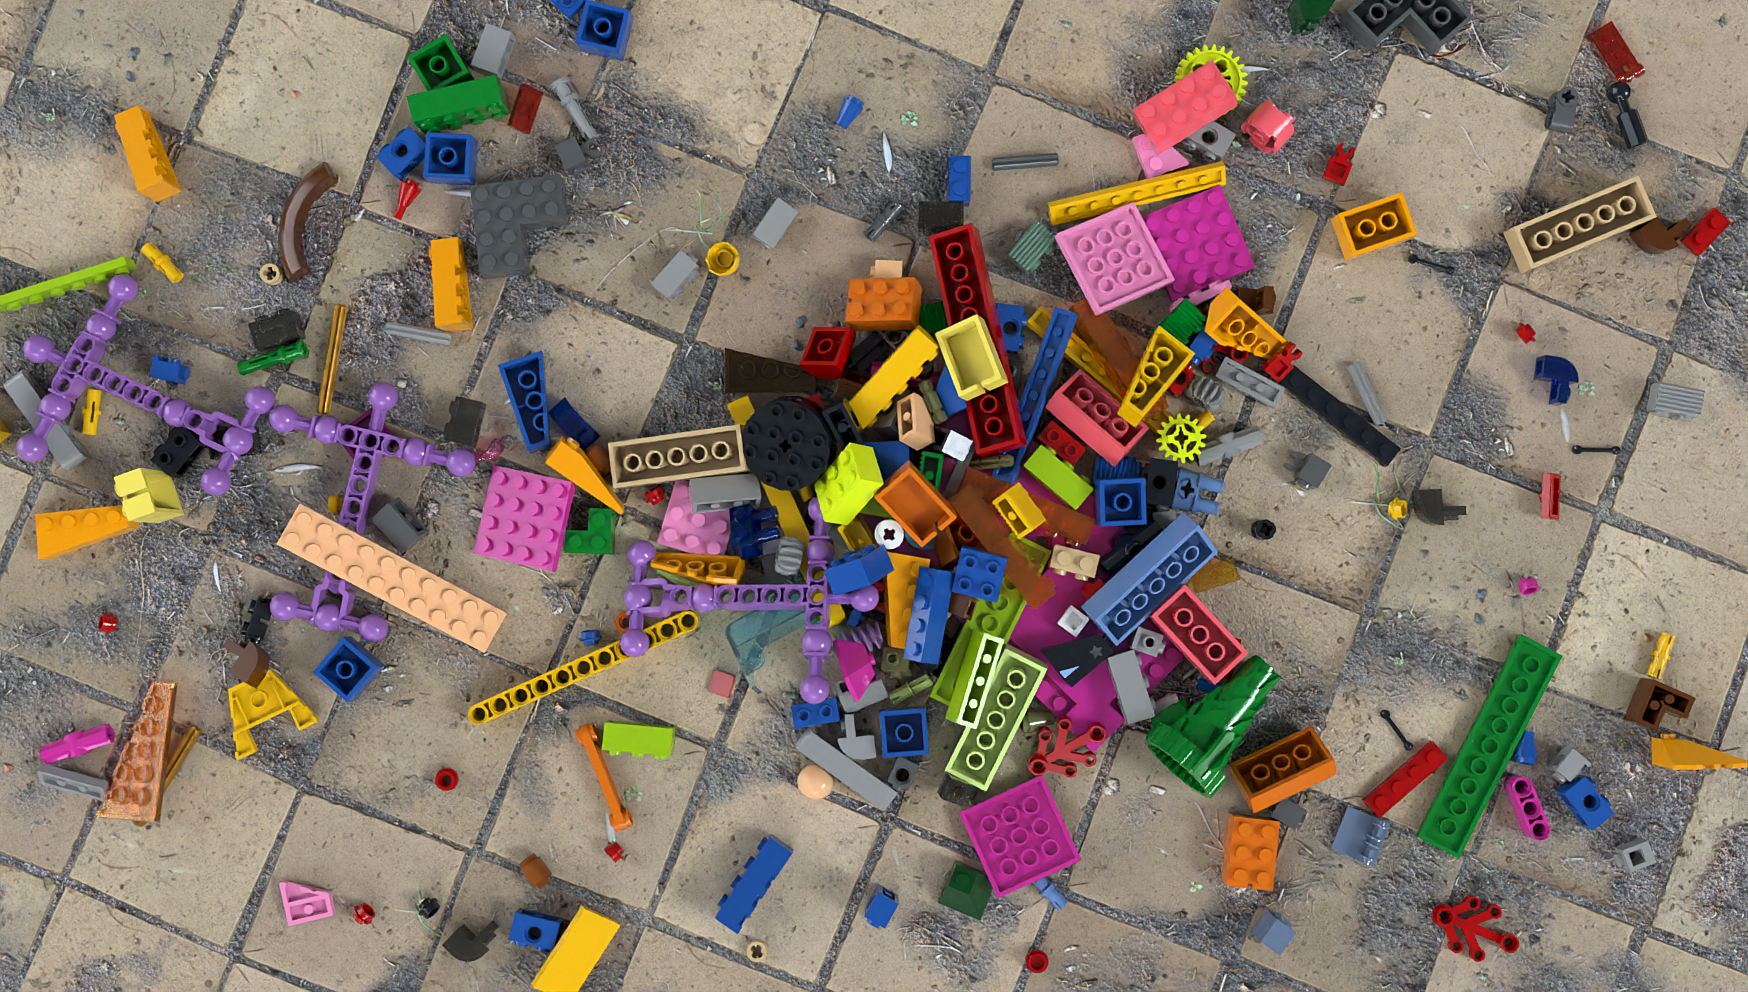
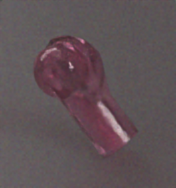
(492, 453)

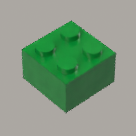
(440, 64)

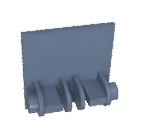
(1360, 836)

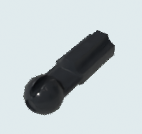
(1628, 118)

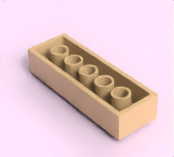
(1579, 224)
(677, 457)

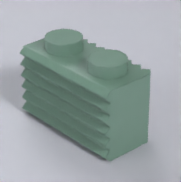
(1032, 247)

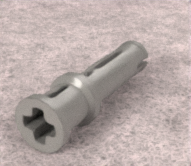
(570, 101)

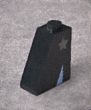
(1078, 656)

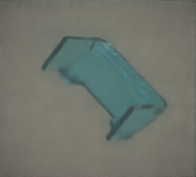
(759, 629)

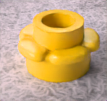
(335, 503)
(1397, 508)

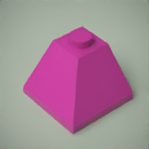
(855, 666)

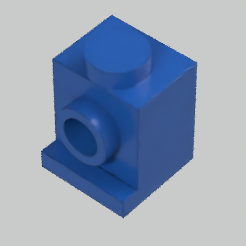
(1201, 346)
(169, 370)

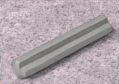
(418, 333)
(1367, 393)

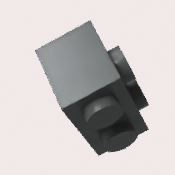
(400, 525)

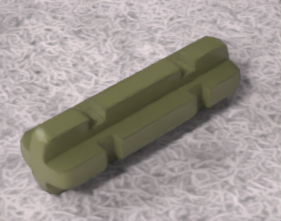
(932, 401)
(992, 462)

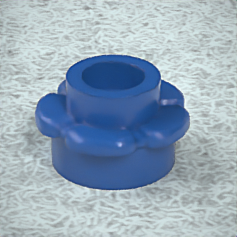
(590, 637)

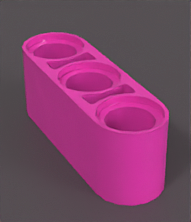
(1534, 815)

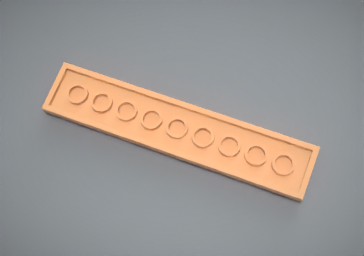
(391, 577)

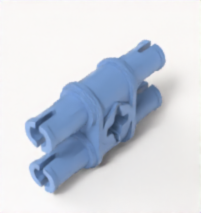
(1196, 482)

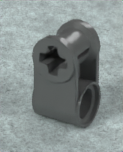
(1562, 110)

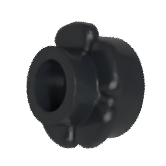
(429, 907)

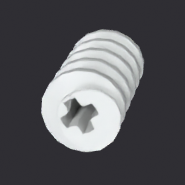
(898, 534)

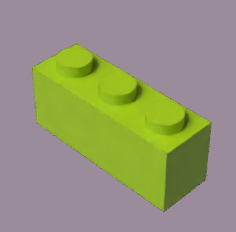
(1058, 477)
(638, 739)

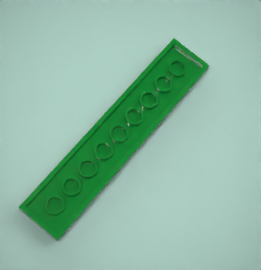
(1489, 745)

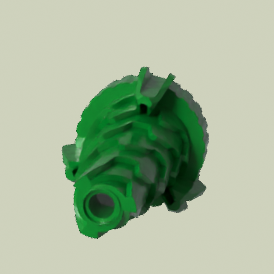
(1201, 739)

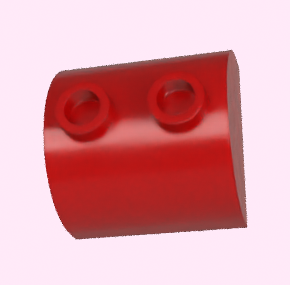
(828, 351)

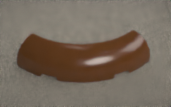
(295, 217)

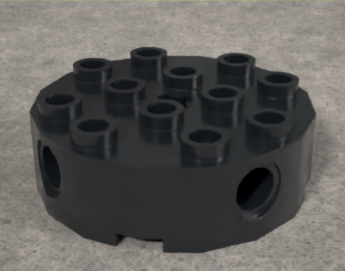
(770, 453)

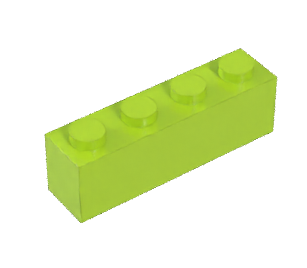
(974, 679)

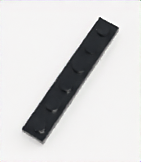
(1340, 416)

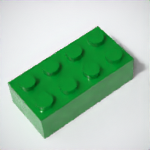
(459, 105)

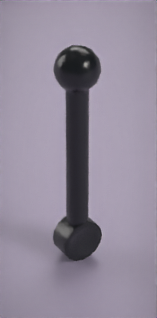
(1414, 258)
(1578, 449)
(1385, 714)

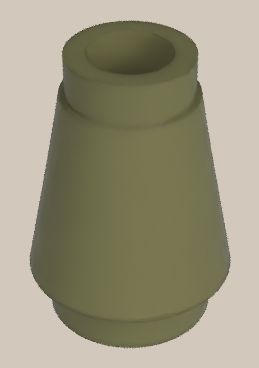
(1035, 720)

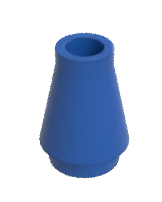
(849, 111)
(1525, 751)

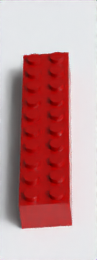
(968, 292)

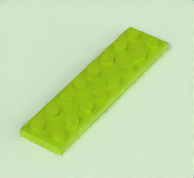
(989, 618)

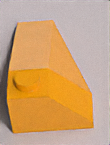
(702, 567)
(1687, 755)

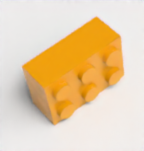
(1374, 226)

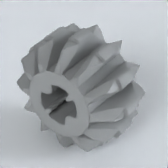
(1205, 393)
(788, 556)

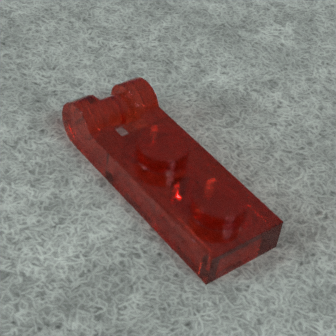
(1616, 53)

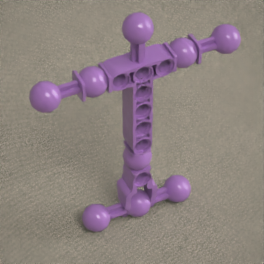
(175, 412)
(328, 431)
(707, 597)

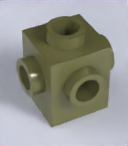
(894, 664)

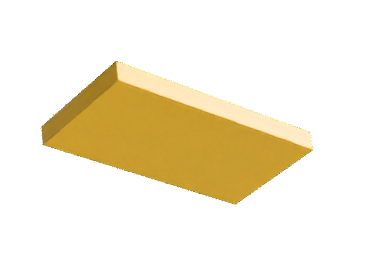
(576, 952)

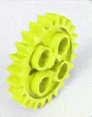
(1229, 64)

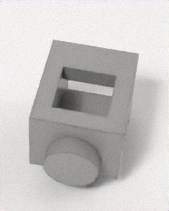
(1139, 638)
(1567, 765)
(1640, 858)

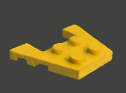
(254, 706)

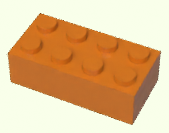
(1283, 769)

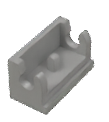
(774, 223)

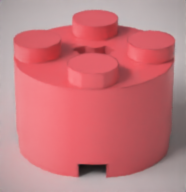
(1268, 127)

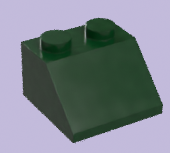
(1307, 15)

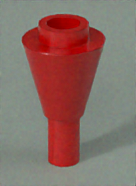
(407, 193)

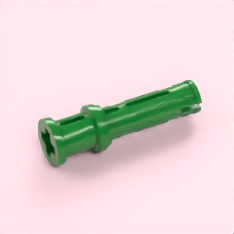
(283, 355)

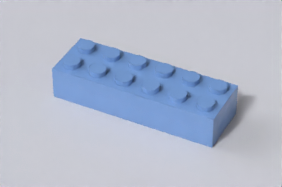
(1149, 579)

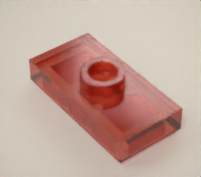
(525, 108)

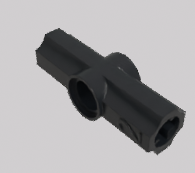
(1129, 546)

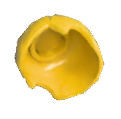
(723, 259)

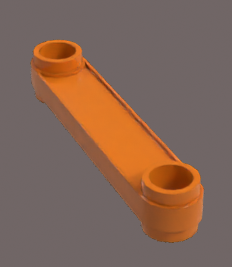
(621, 817)

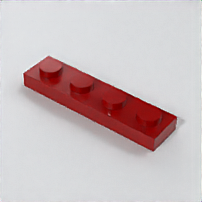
(1405, 779)

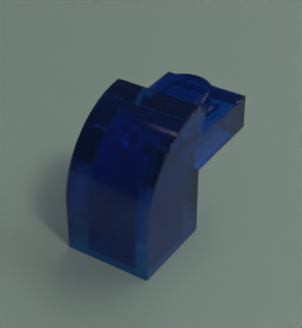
(1560, 374)
(573, 424)

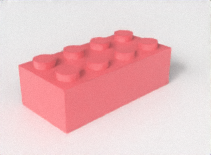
(1185, 107)
(1094, 417)
(1198, 635)

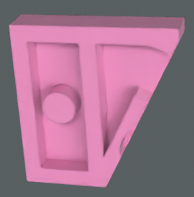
(1155, 164)
(305, 902)

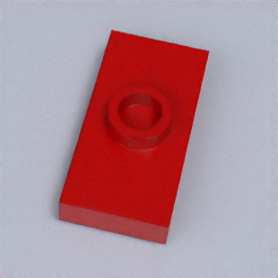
(1550, 496)

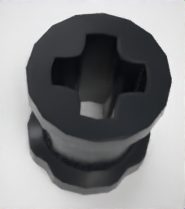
(1271, 529)

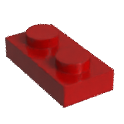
(1705, 231)

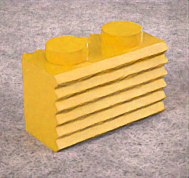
(1019, 510)

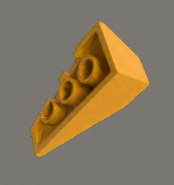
(1237, 325)
(574, 464)

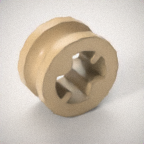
(277, 279)
(750, 950)

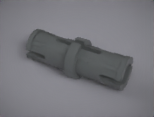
(883, 221)

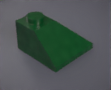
(966, 890)

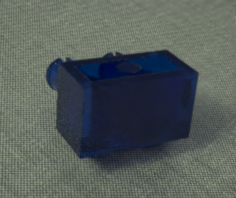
(747, 531)

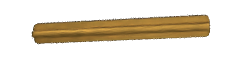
(331, 359)
(177, 759)

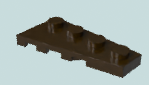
(764, 375)

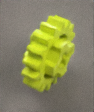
(1191, 437)

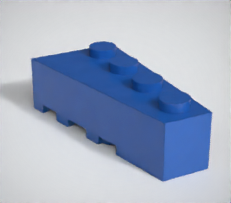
(528, 395)
(753, 883)

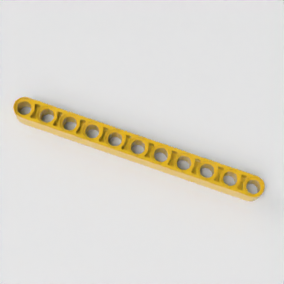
(789, 514)
(573, 669)

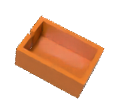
(883, 304)
(915, 503)
(1250, 851)

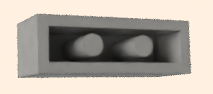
(723, 492)
(1130, 686)

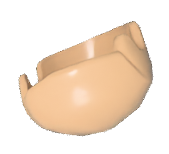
(815, 782)

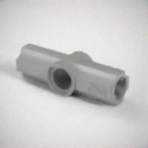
(1229, 445)

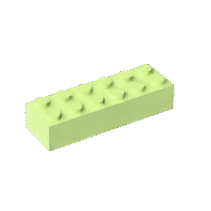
(1006, 703)

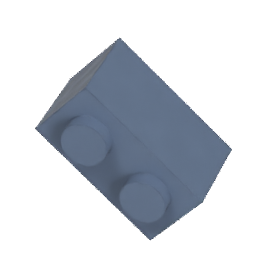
(1274, 931)

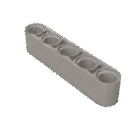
(61, 439)
(846, 769)

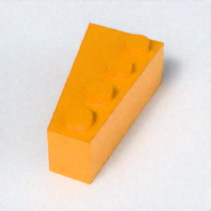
(146, 154)
(450, 285)
(75, 529)
(899, 596)

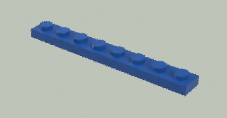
(1039, 385)

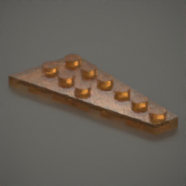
(143, 763)

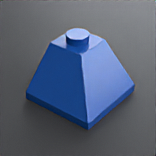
(948, 395)

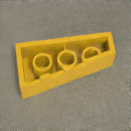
(1157, 370)

